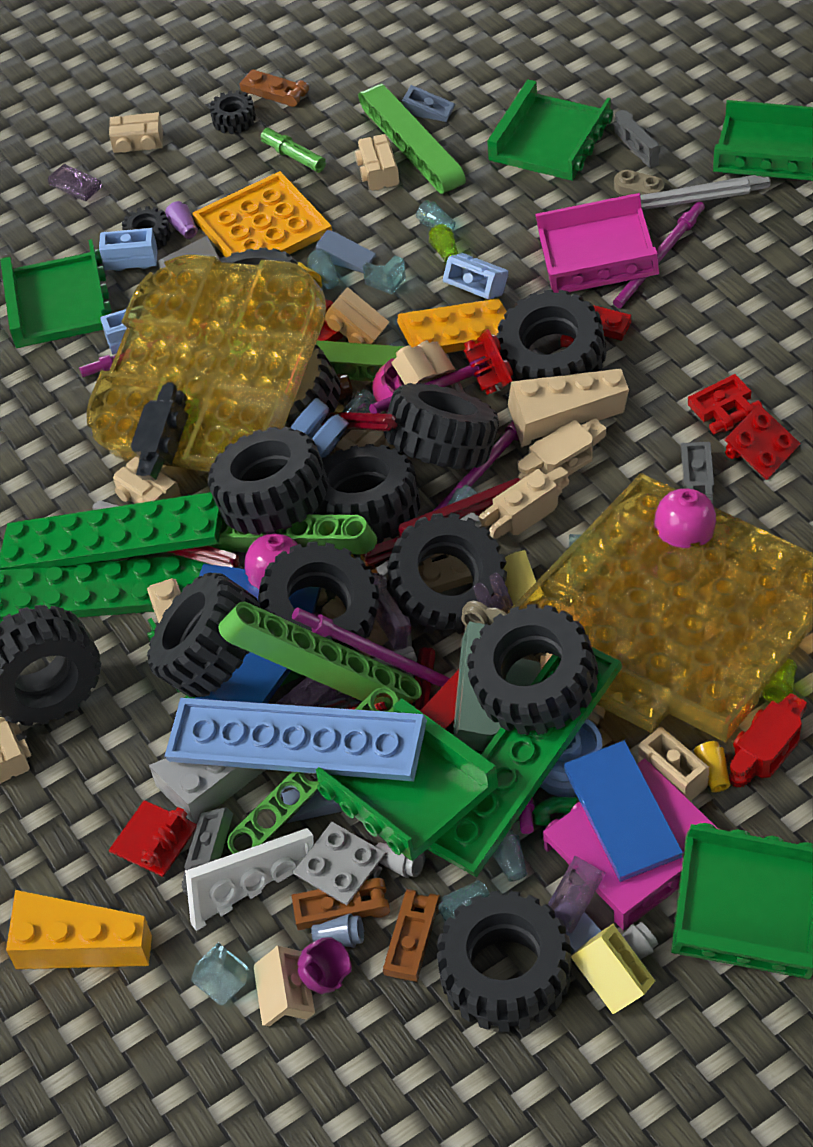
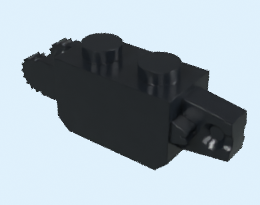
(159, 431)

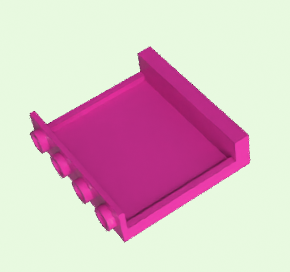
(596, 244)
(637, 895)

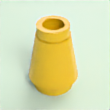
(714, 757)

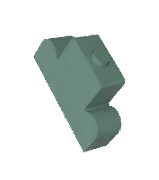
(470, 720)

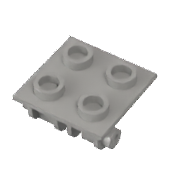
(340, 863)

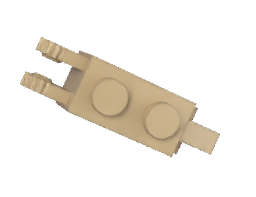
(566, 447)
(525, 502)

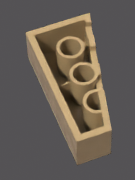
(552, 402)

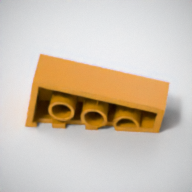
(74, 935)

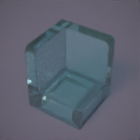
(386, 277)
(219, 974)

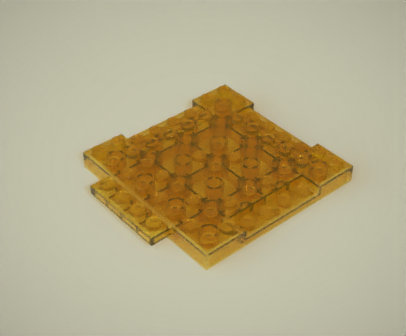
(689, 624)

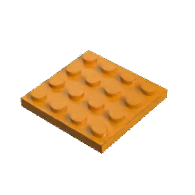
(262, 216)

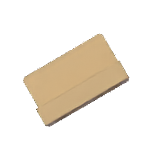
(280, 987)

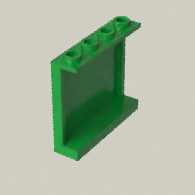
(547, 133)
(766, 140)
(55, 297)
(417, 812)
(746, 901)

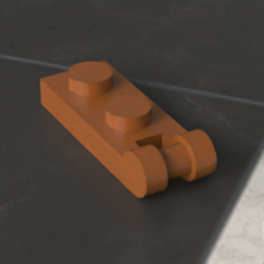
(274, 88)
(318, 907)
(411, 935)

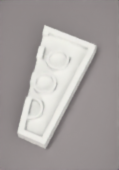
(225, 881)

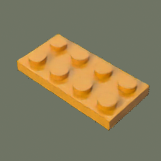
(452, 324)

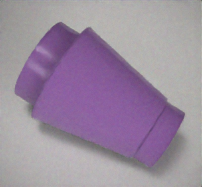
(181, 219)

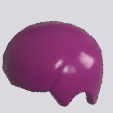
(324, 965)

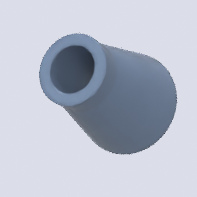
(345, 929)

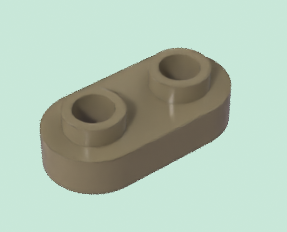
(632, 182)

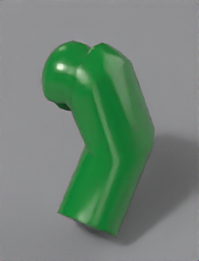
(552, 805)

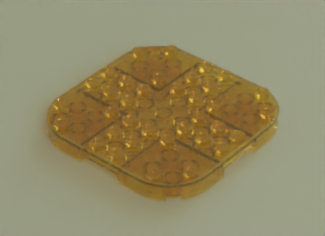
(225, 338)

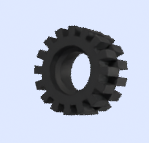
(232, 112)
(149, 219)

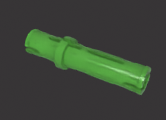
(285, 146)

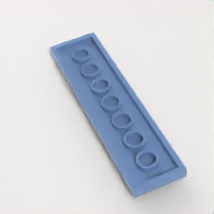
(297, 738)

